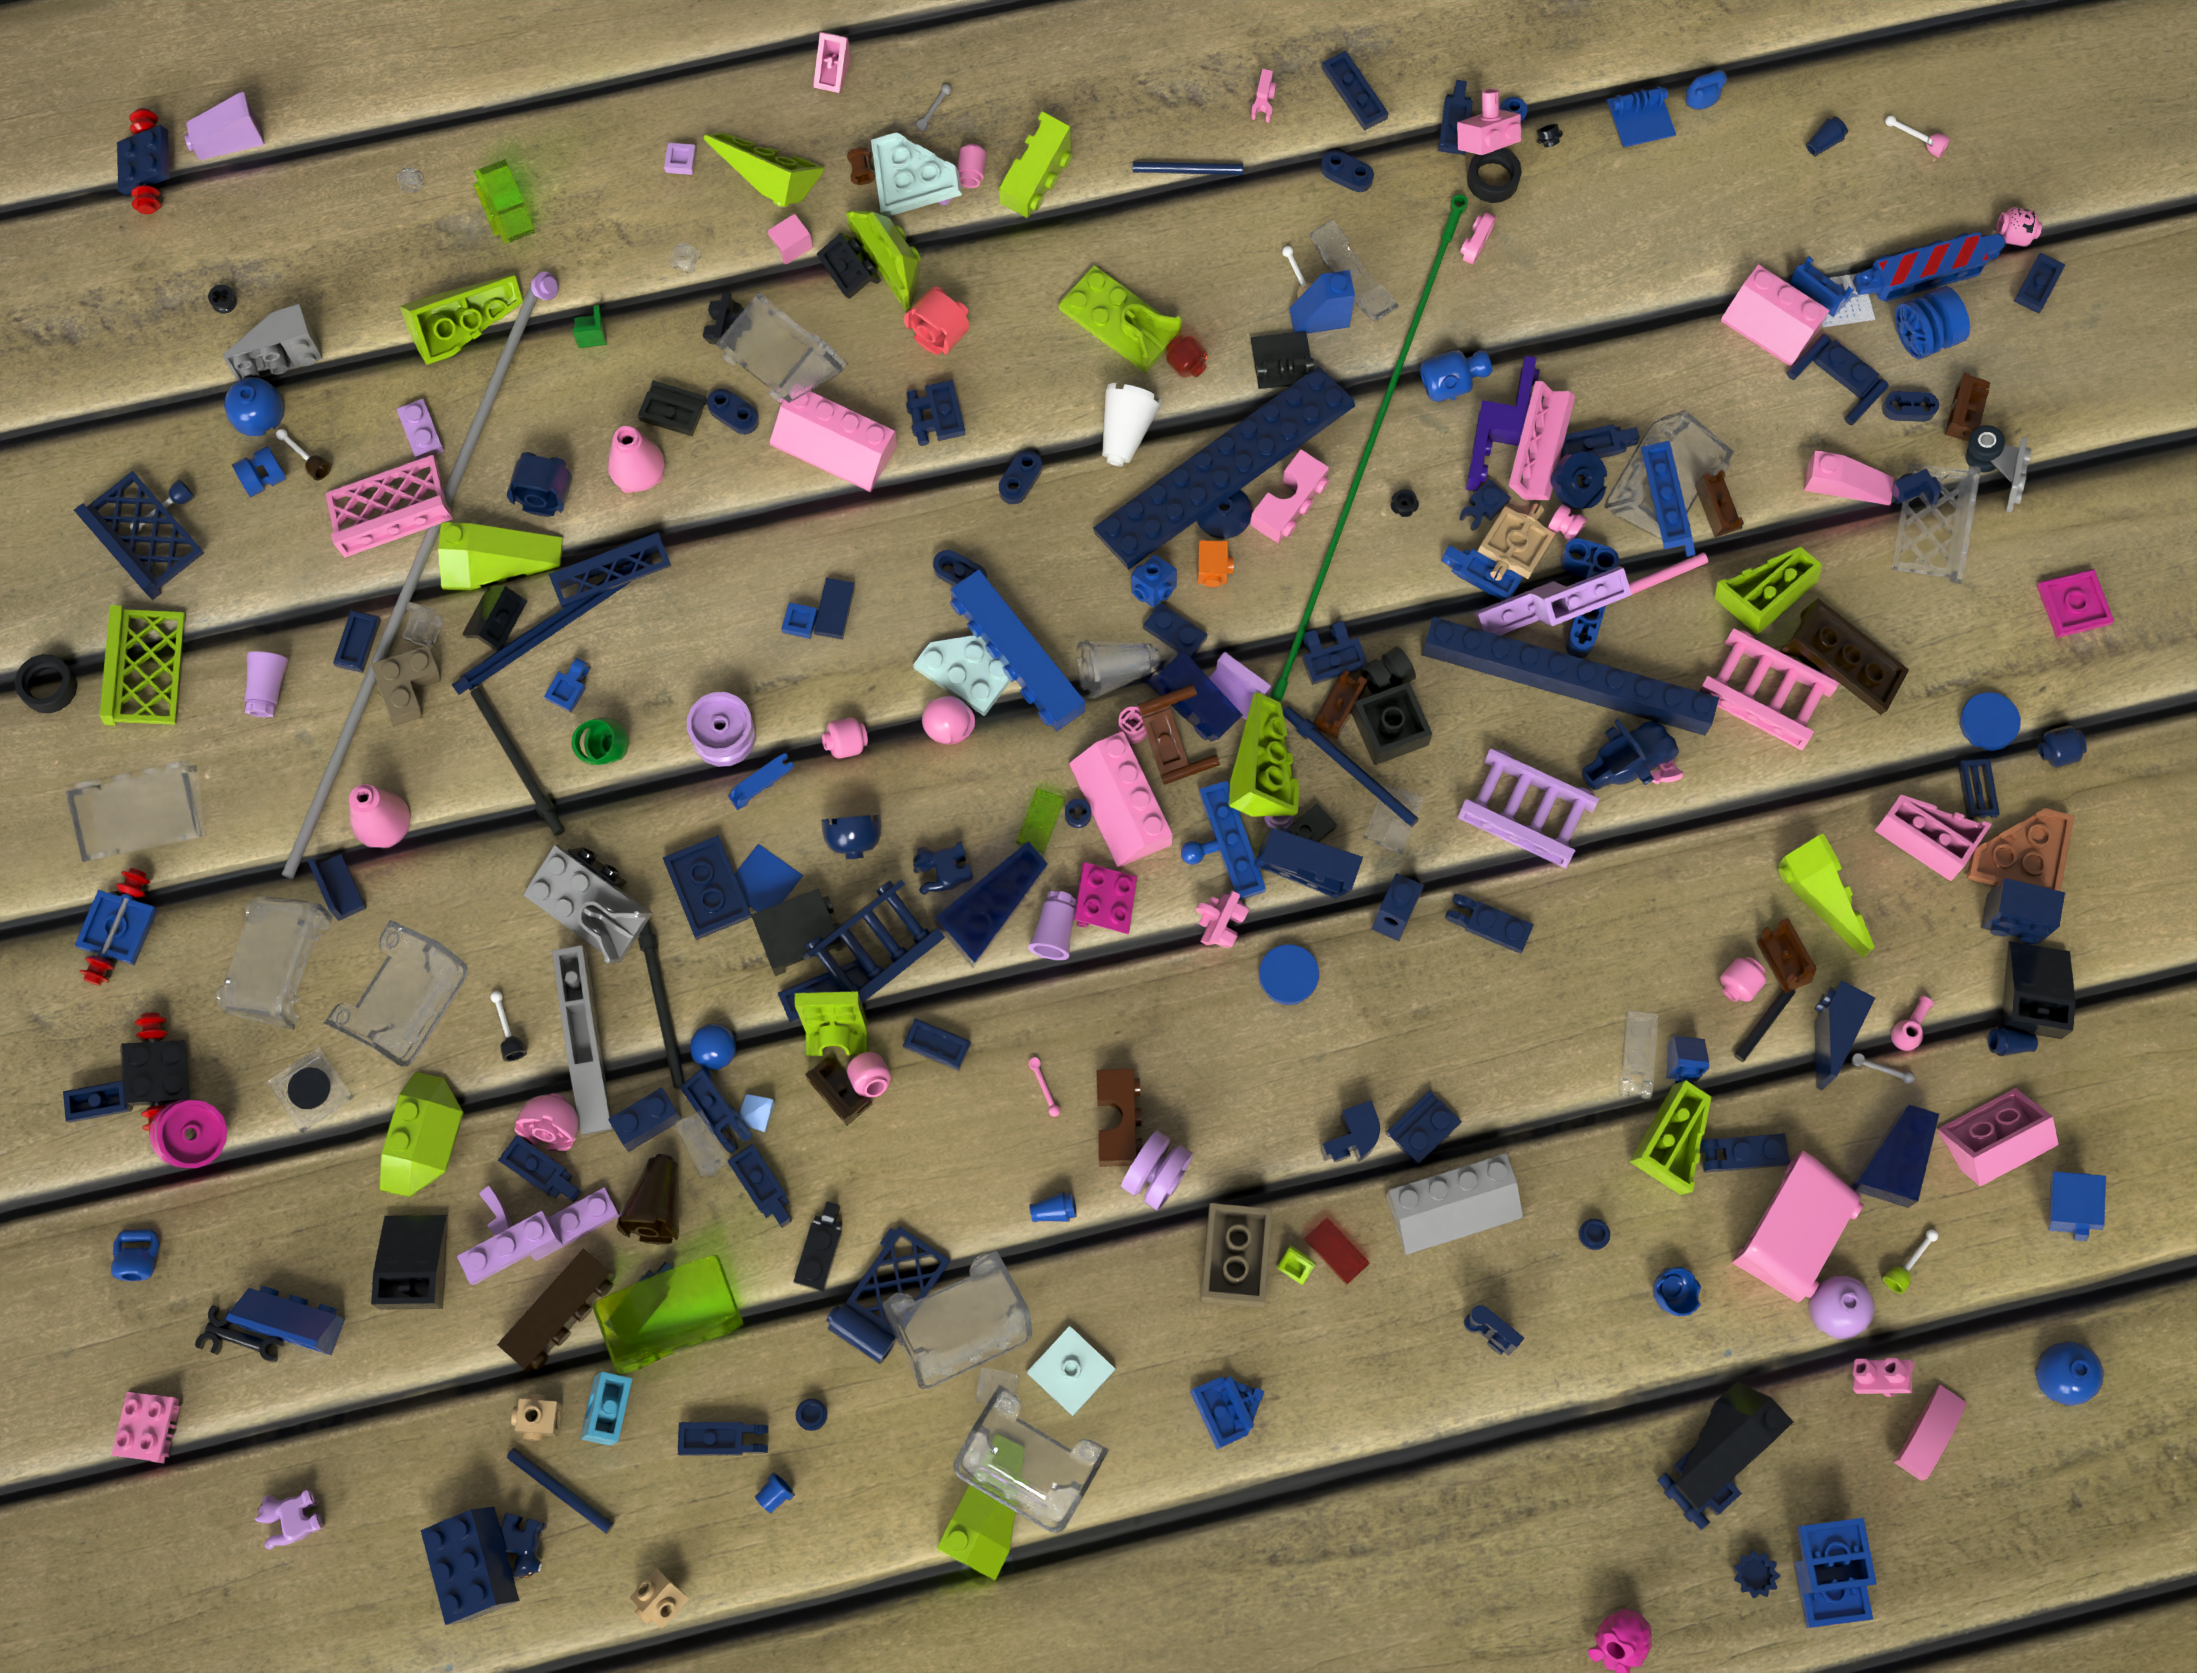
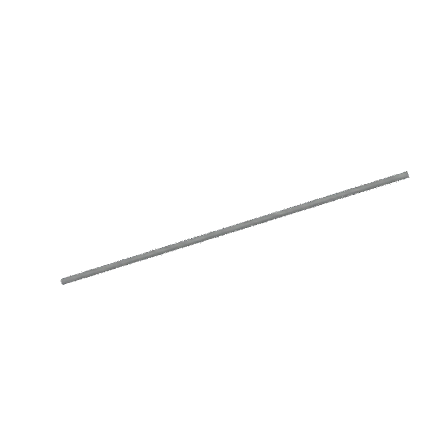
(408, 590)

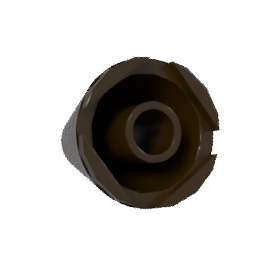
(653, 1203)

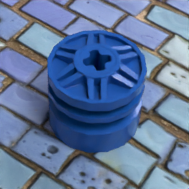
(1932, 322)

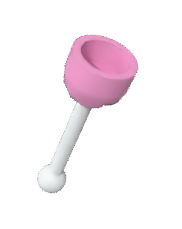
(1935, 144)

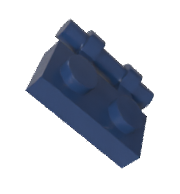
(944, 409)
(1717, 1503)

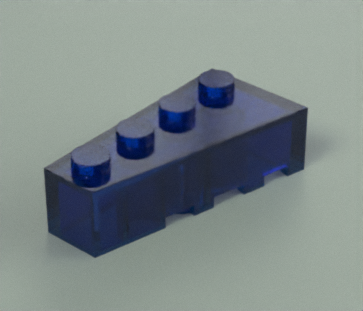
(985, 908)

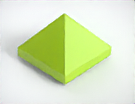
(1296, 1265)

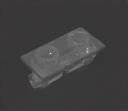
(701, 1144)

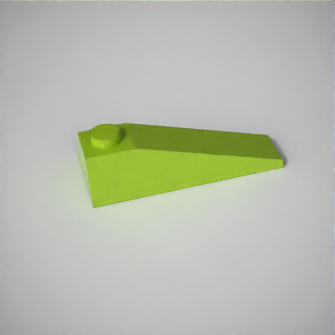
(774, 176)
(453, 318)
(1262, 771)
(1815, 880)

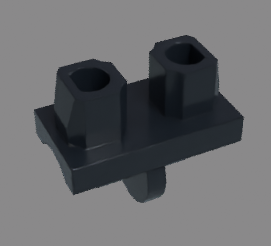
(725, 313)

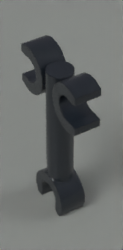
(218, 1330)

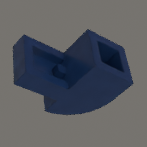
(1362, 1134)

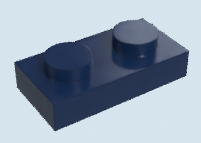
(2039, 283)
(1175, 631)

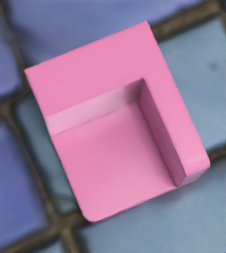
(791, 238)

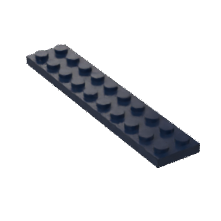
(1223, 467)

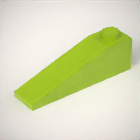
(486, 554)
(979, 1533)

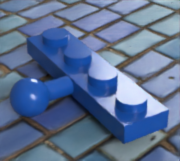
(1229, 840)

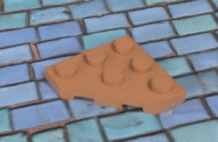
(2027, 852)

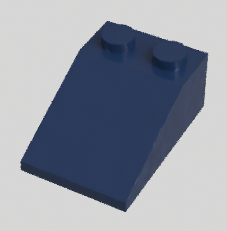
(1836, 1028)

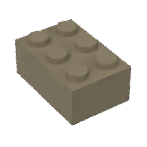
(1236, 1255)

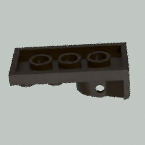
(1847, 655)

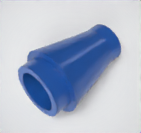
(1055, 1208)

